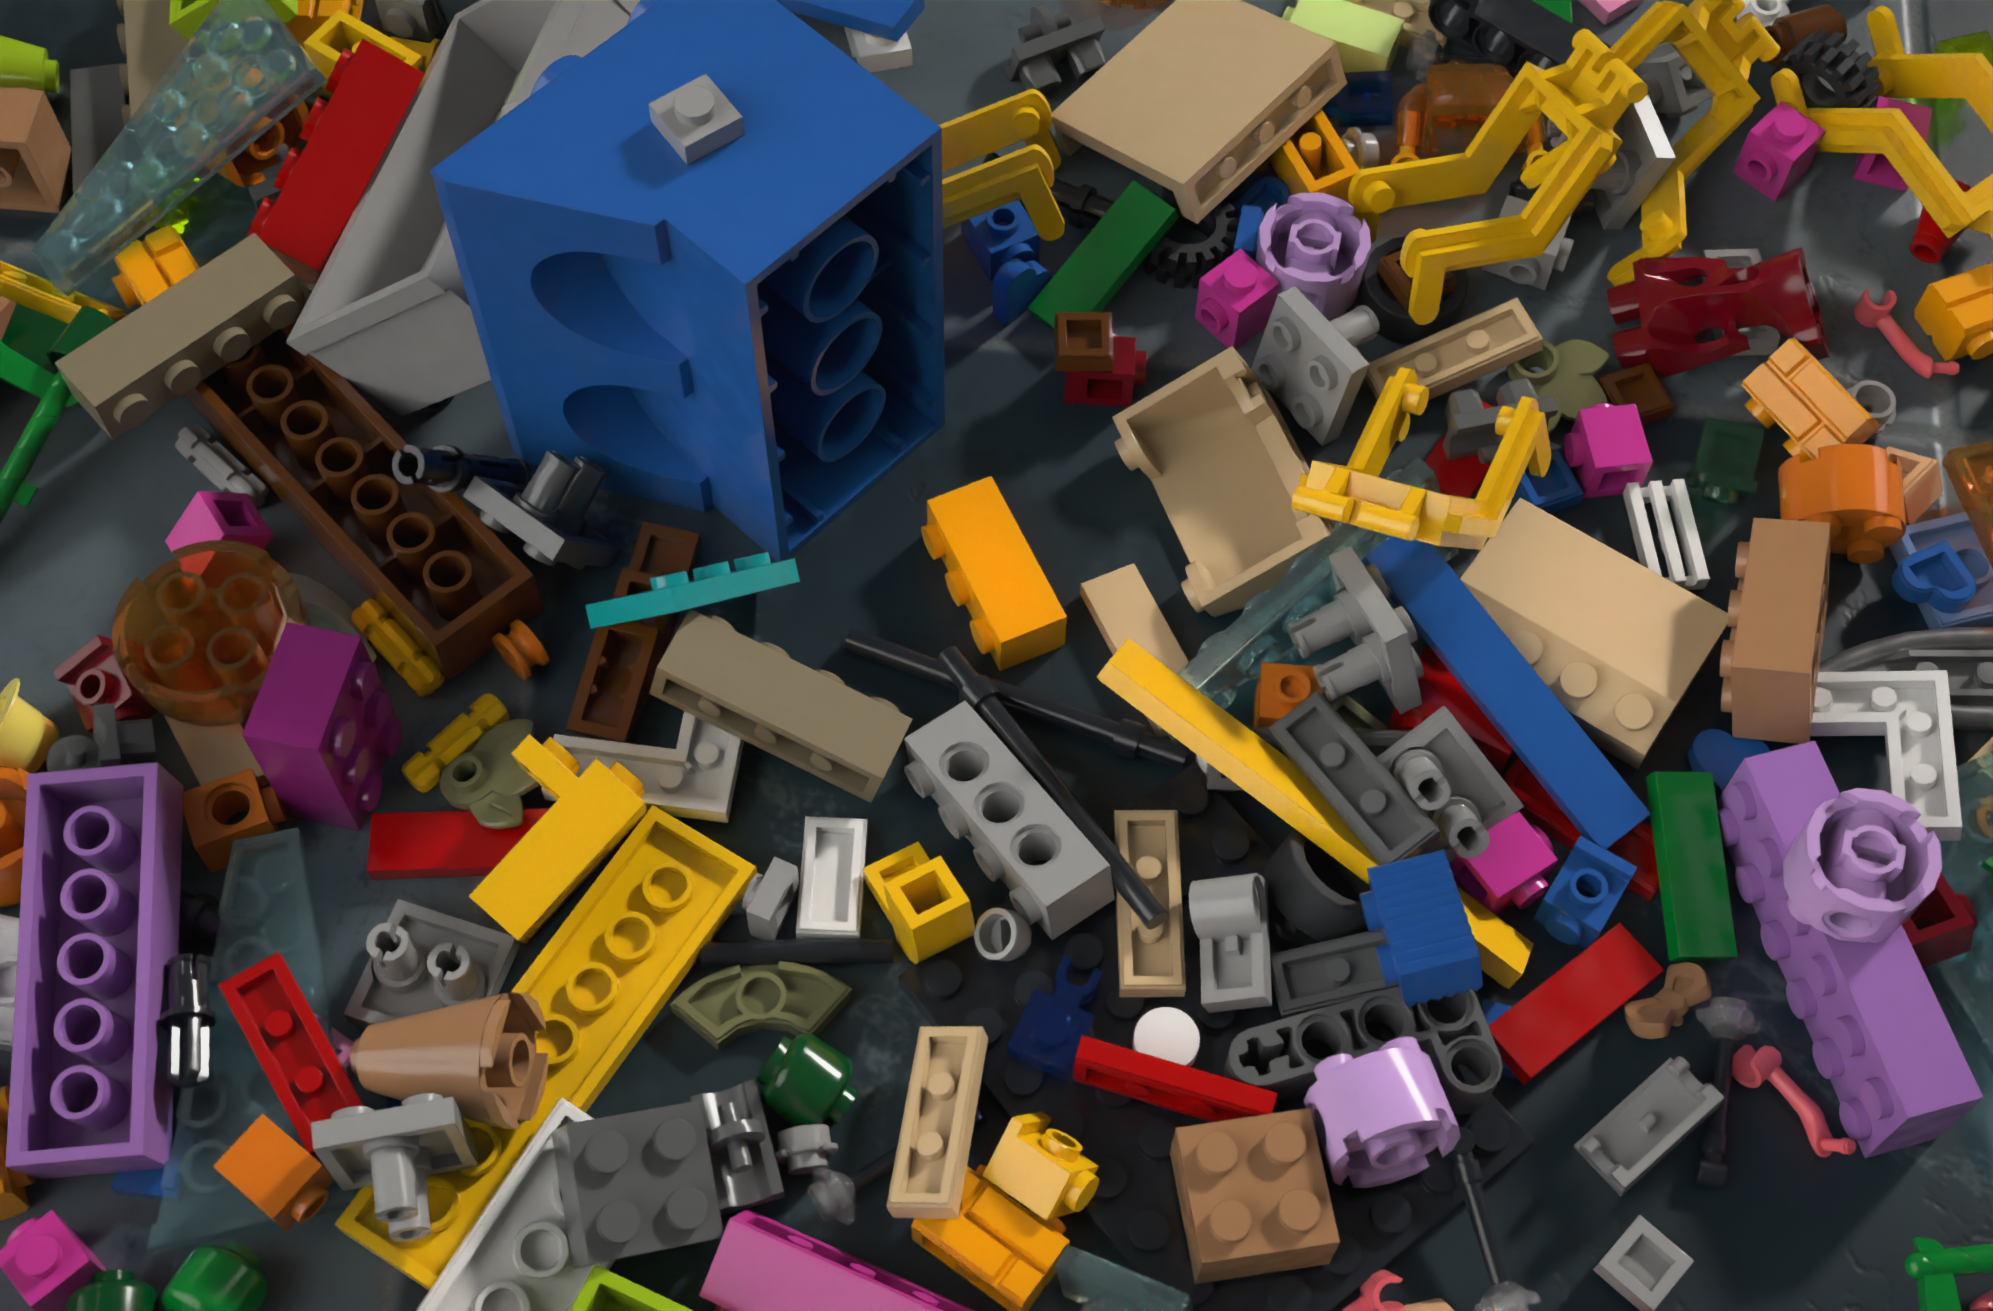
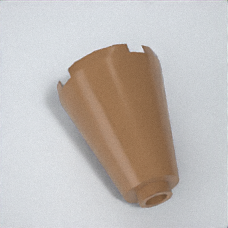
(467, 1051)

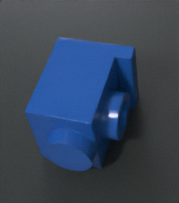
(1001, 236)
(1600, 880)

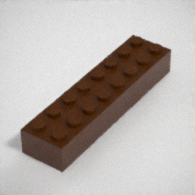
(333, 469)

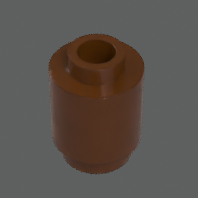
(1792, 28)

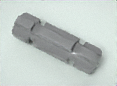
(219, 464)

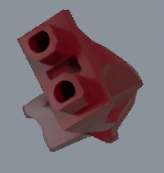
(1680, 316)

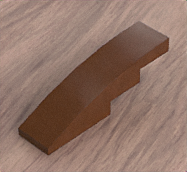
(628, 653)

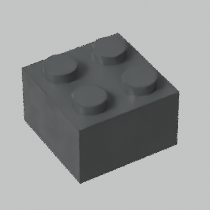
(636, 1183)

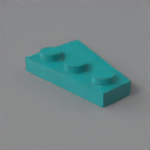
(711, 584)

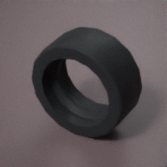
(1393, 320)
(1306, 898)

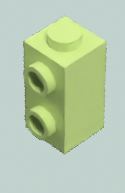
(1363, 36)

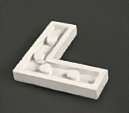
(1918, 732)
(685, 781)

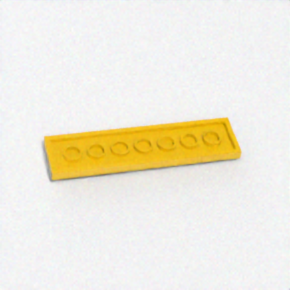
(598, 995)

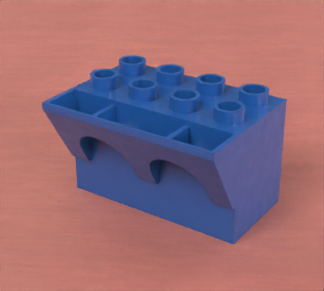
(720, 322)

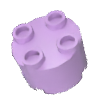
(1317, 248)
(1861, 866)
(1380, 1114)

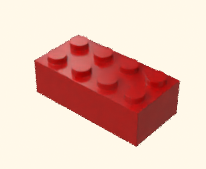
(339, 158)

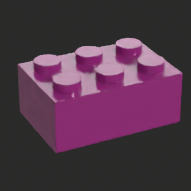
(323, 727)

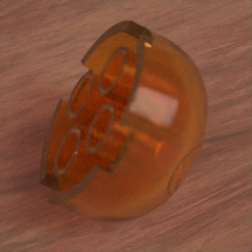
(204, 630)

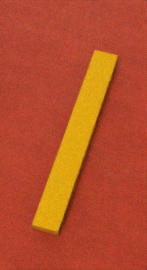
(1280, 786)

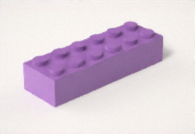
(95, 972)
(1863, 1003)

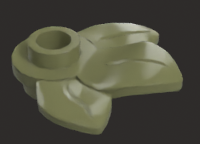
(1565, 376)
(497, 778)

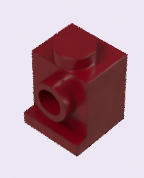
(1109, 387)
(97, 679)
(1941, 925)

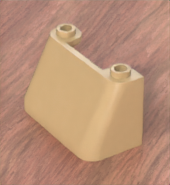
(1224, 480)

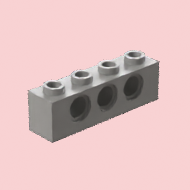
(964, 747)

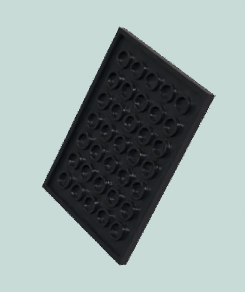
(1132, 1139)

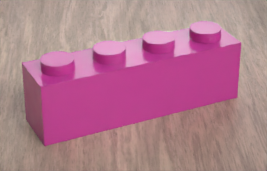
(781, 1269)

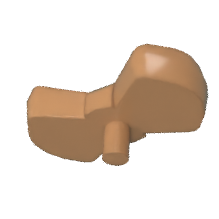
(1683, 987)

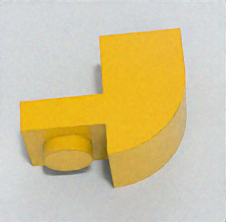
(920, 901)

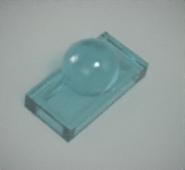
(1111, 1287)

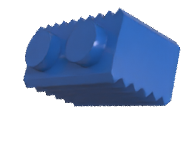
(1423, 927)

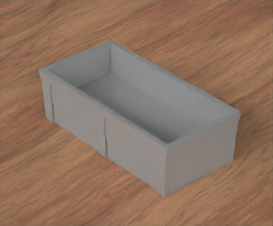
(392, 292)

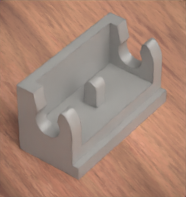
(1648, 1124)

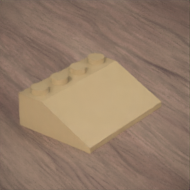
(1594, 627)

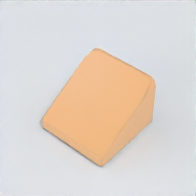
(1920, 482)

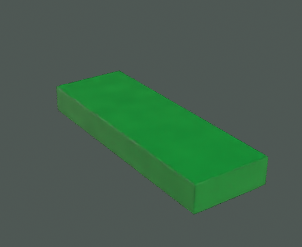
(1106, 255)
(1691, 866)

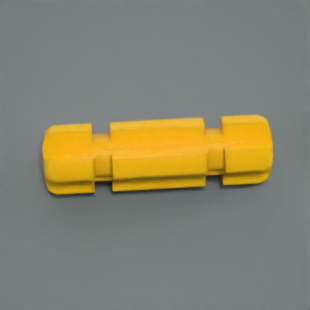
(397, 648)
(454, 740)

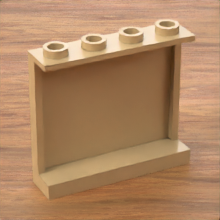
(1202, 98)

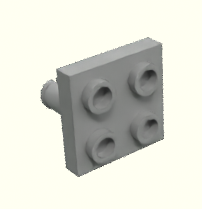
(1637, 167)
(1314, 361)
(1376, 629)
(1451, 784)
(427, 963)
(395, 1155)

